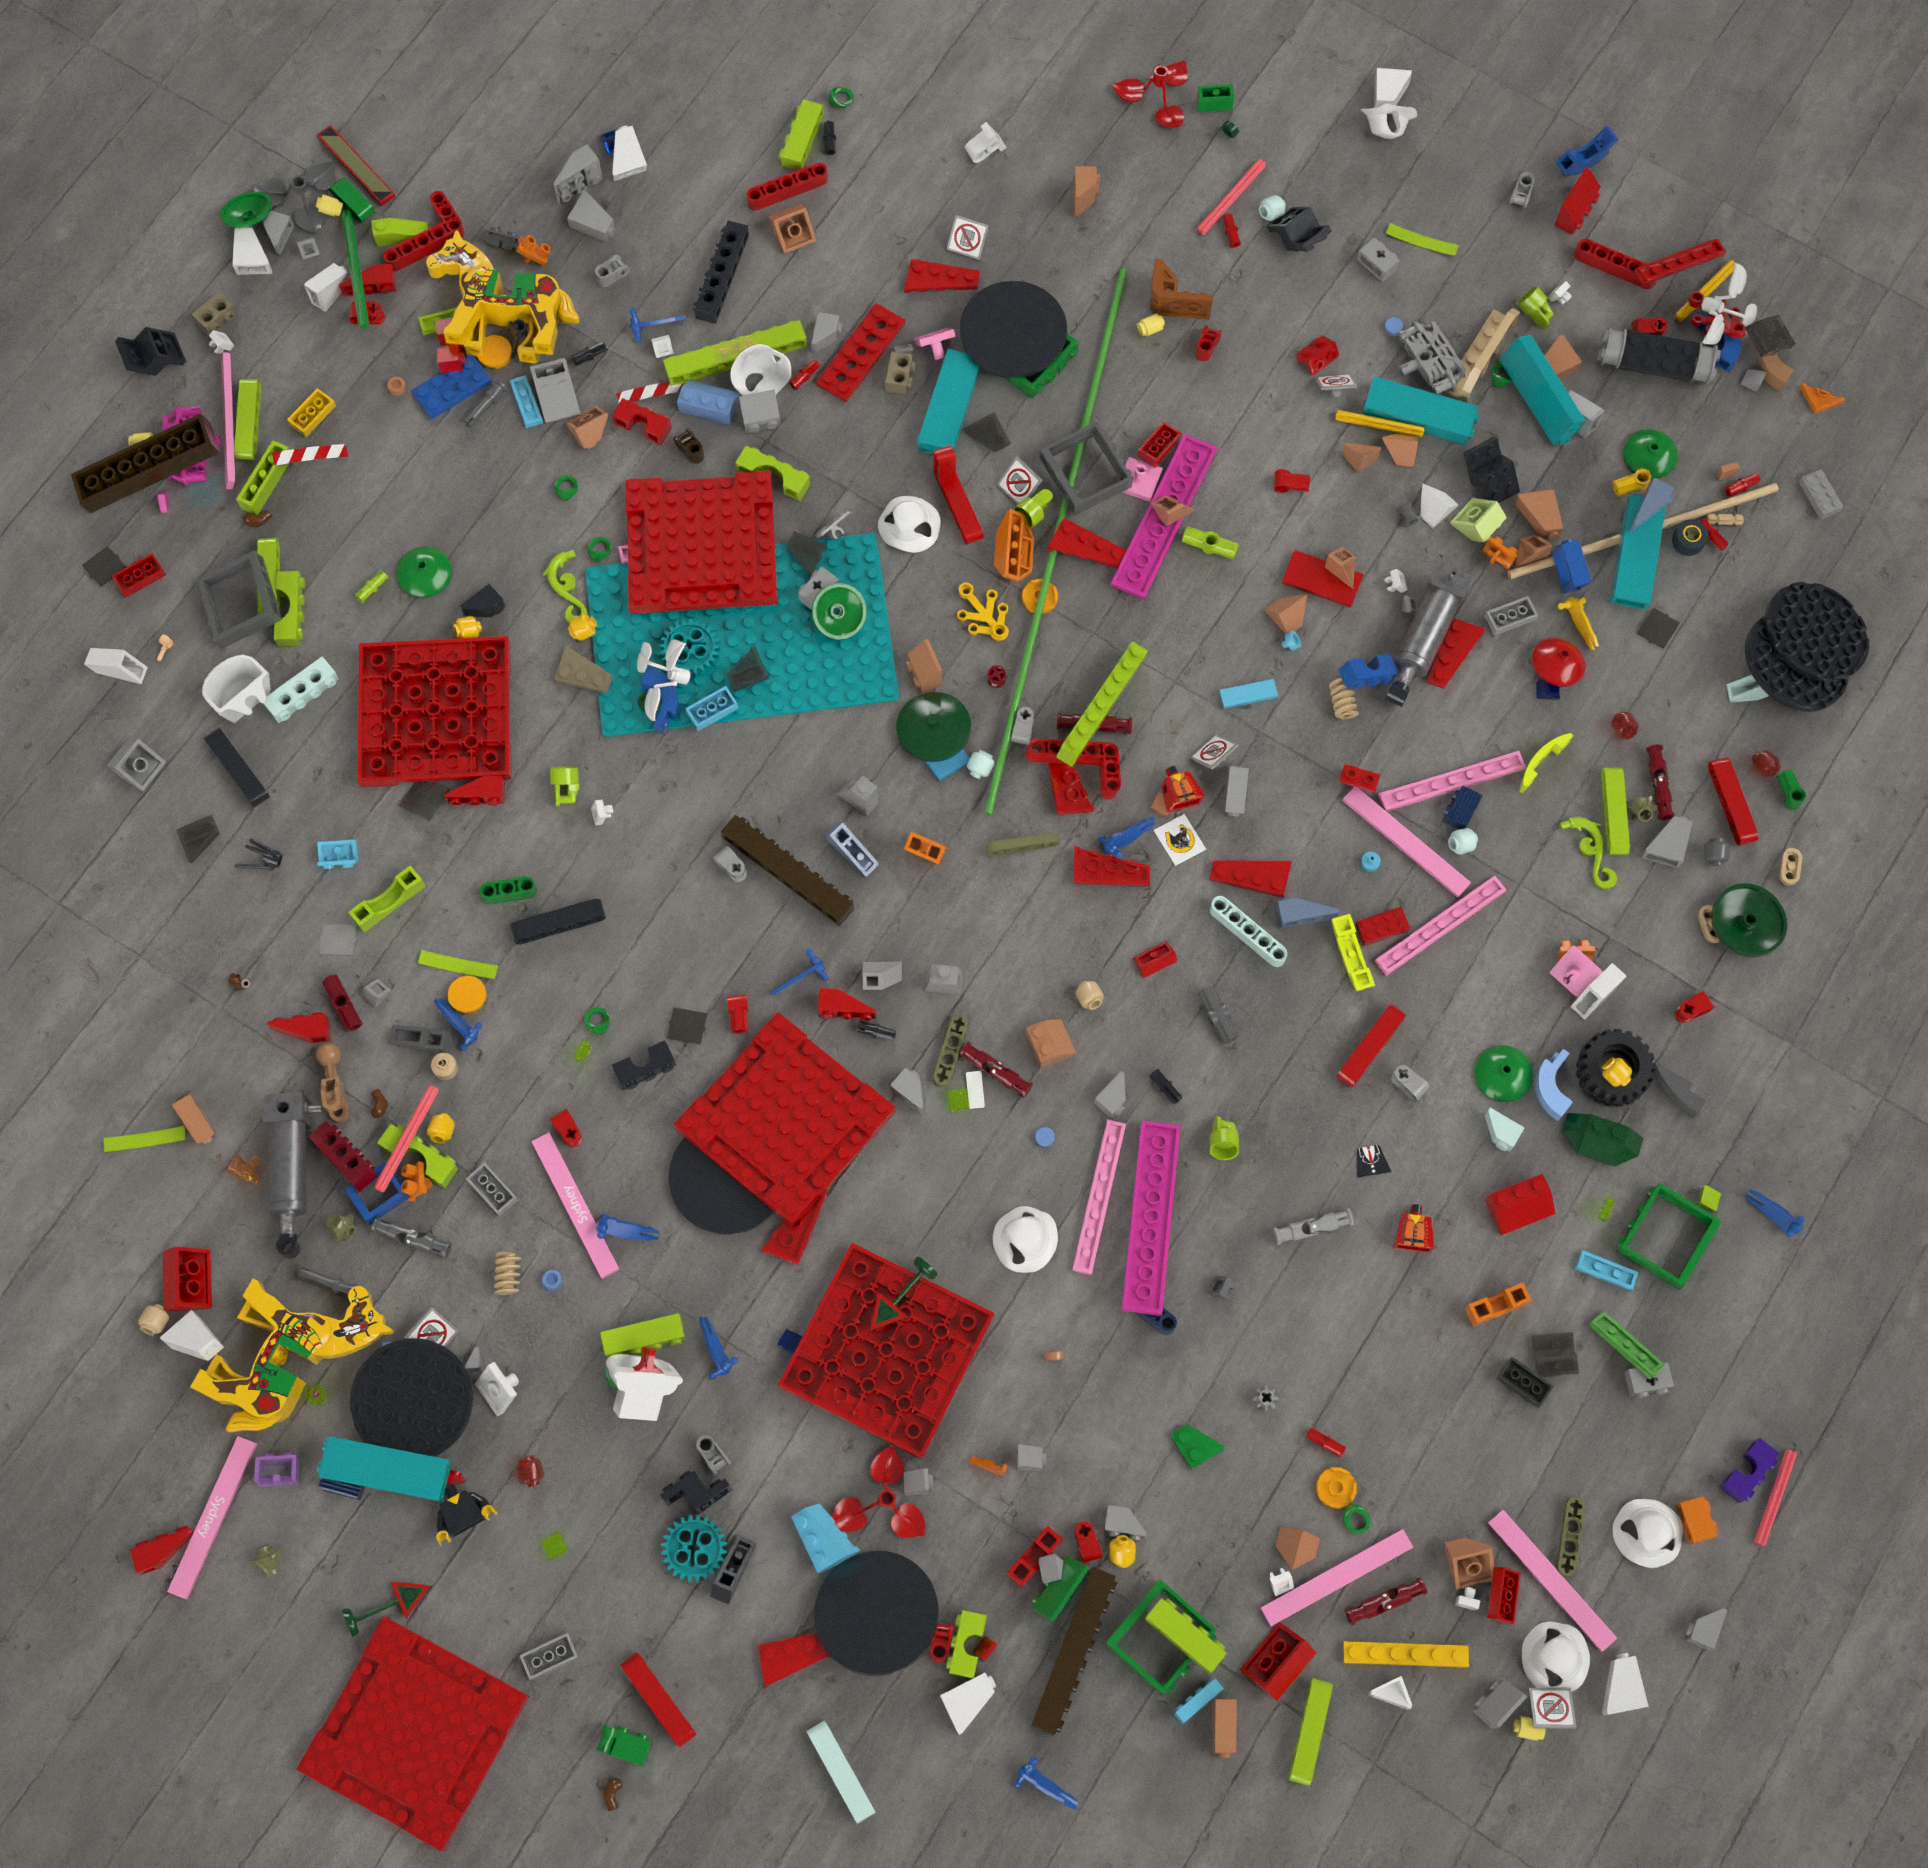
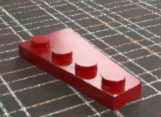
(1454, 649)
(1068, 790)

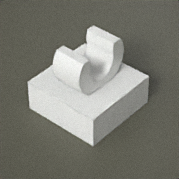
(1560, 293)
(221, 340)
(662, 346)
(1398, 581)
(601, 812)
(1281, 1583)
(1468, 1601)

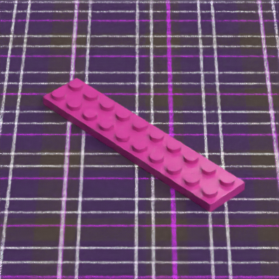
(1152, 536)
(1151, 1218)

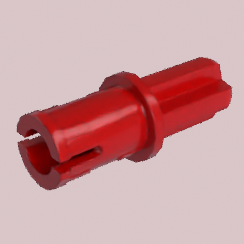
(1231, 230)
(804, 374)
(1742, 484)
(1714, 535)
(1325, 1442)

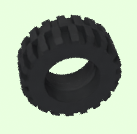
(1632, 1050)

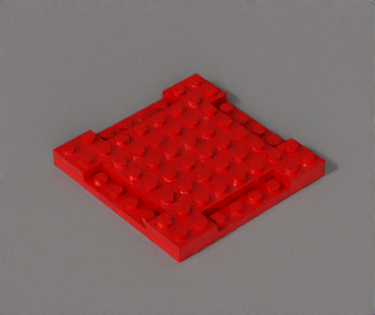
(701, 543)
(434, 710)
(785, 1119)
(893, 1376)
(413, 1733)

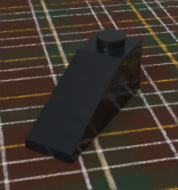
(732, 1570)

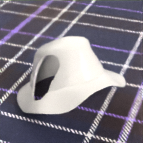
(1378, 119)
(760, 360)
(908, 514)
(1032, 1236)
(1655, 1529)
(1563, 1655)

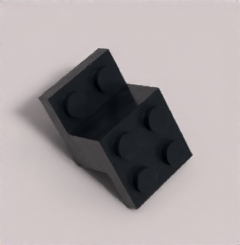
(1299, 229)
(150, 351)
(1491, 471)
(695, 1491)

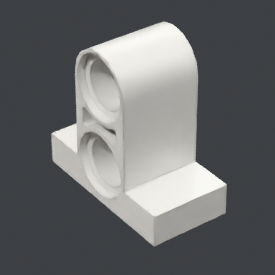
(984, 144)

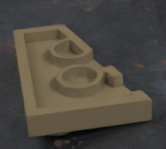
(582, 673)

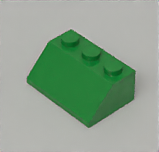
(1059, 1592)

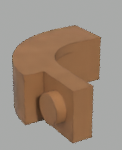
(1777, 371)

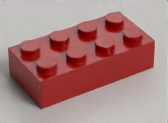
(1159, 444)
(139, 575)
(1382, 926)
(1504, 1595)

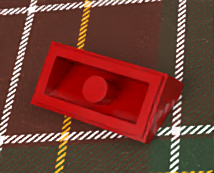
(1155, 959)

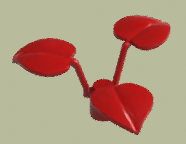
(1174, 74)
(907, 1521)

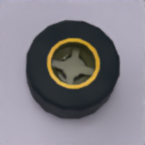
(1690, 537)

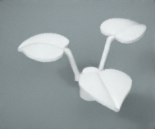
(1716, 306)
(675, 674)

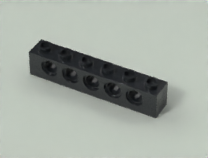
(711, 310)

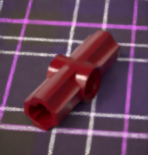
(337, 993)

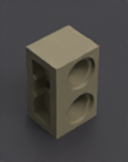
(211, 311)
(896, 373)

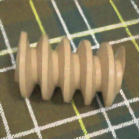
(1342, 700)
(506, 1273)

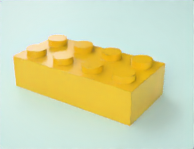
(311, 412)

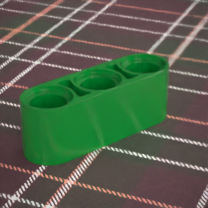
(352, 199)
(500, 886)

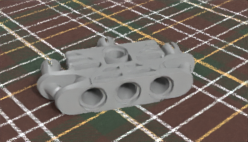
(1431, 356)

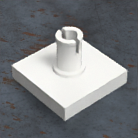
(497, 1388)

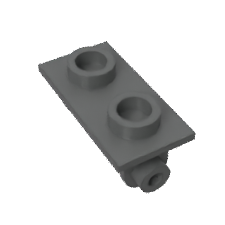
(495, 236)

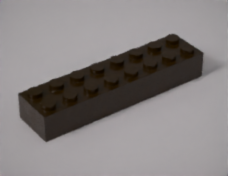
(145, 463)

